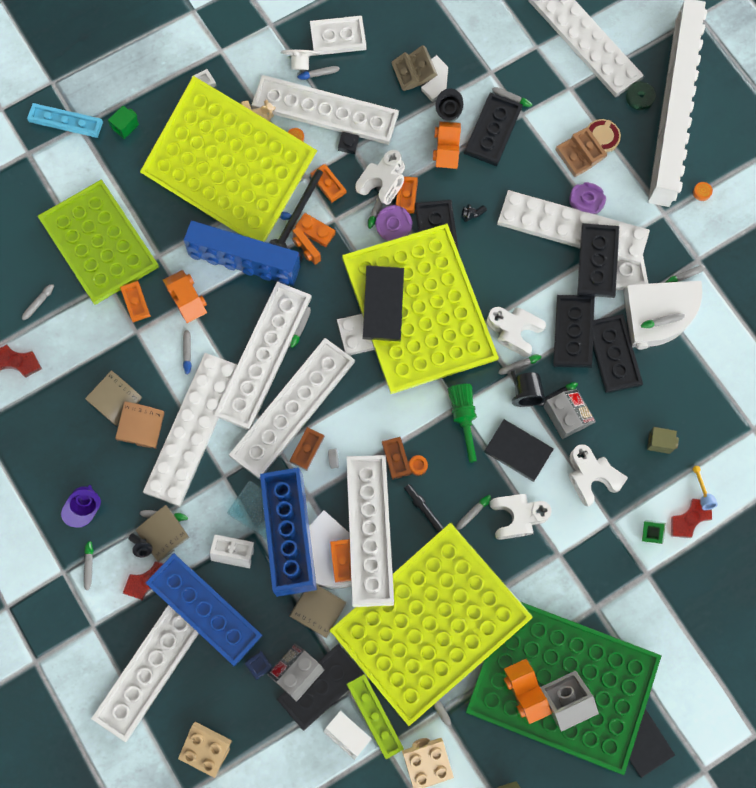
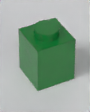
(123, 121)
(653, 532)

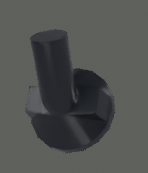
(469, 212)
(141, 547)

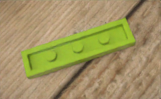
(375, 716)

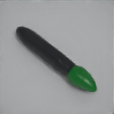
(571, 386)

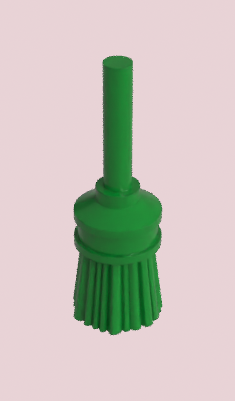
(464, 413)

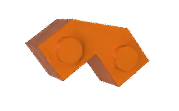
(447, 144)
(186, 298)
(531, 699)

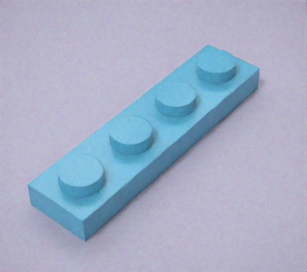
(65, 120)

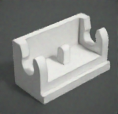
(232, 551)
(347, 735)

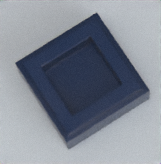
(258, 665)

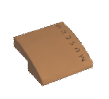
(581, 152)
(140, 425)

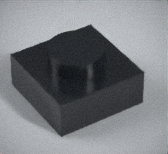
(348, 143)

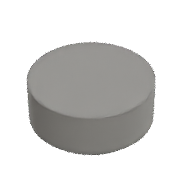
(333, 458)

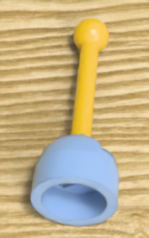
(707, 501)

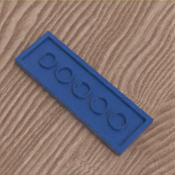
(204, 609)

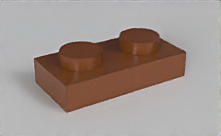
(307, 448)
(396, 458)

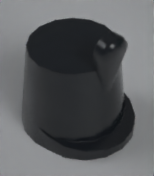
(449, 104)
(527, 389)

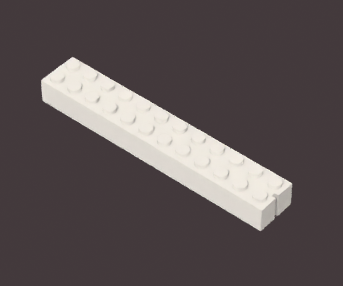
(677, 103)

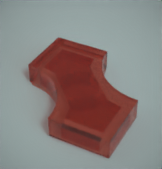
(22, 362)
(684, 524)
(136, 584)

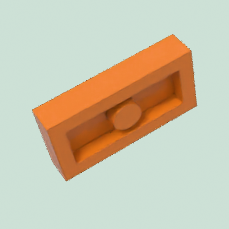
(329, 184)
(407, 194)
(316, 230)
(309, 249)
(135, 301)
(341, 560)

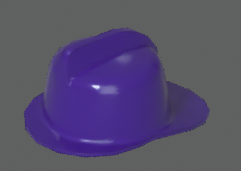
(80, 507)

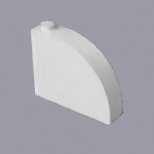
(656, 301)
(323, 531)

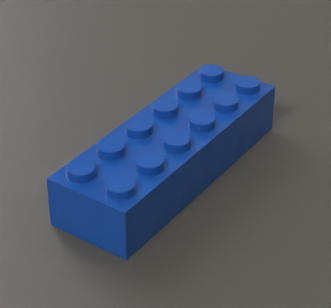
(242, 253)
(288, 532)

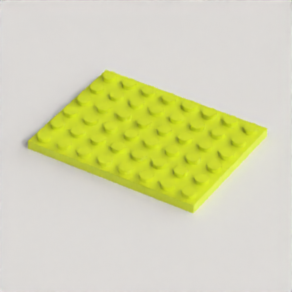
(228, 161)
(440, 313)
(442, 625)

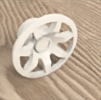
(300, 58)

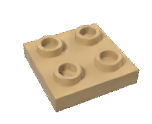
(205, 749)
(427, 763)

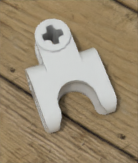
(384, 175)
(510, 328)
(590, 470)
(522, 514)

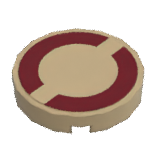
(606, 134)

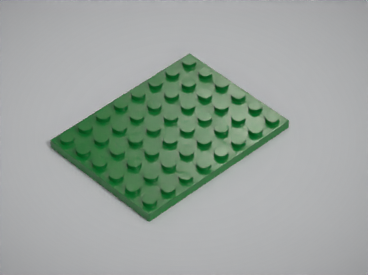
(612, 670)

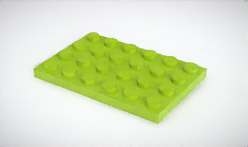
(98, 241)

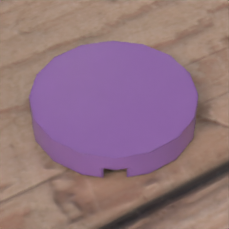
(587, 198)
(393, 222)

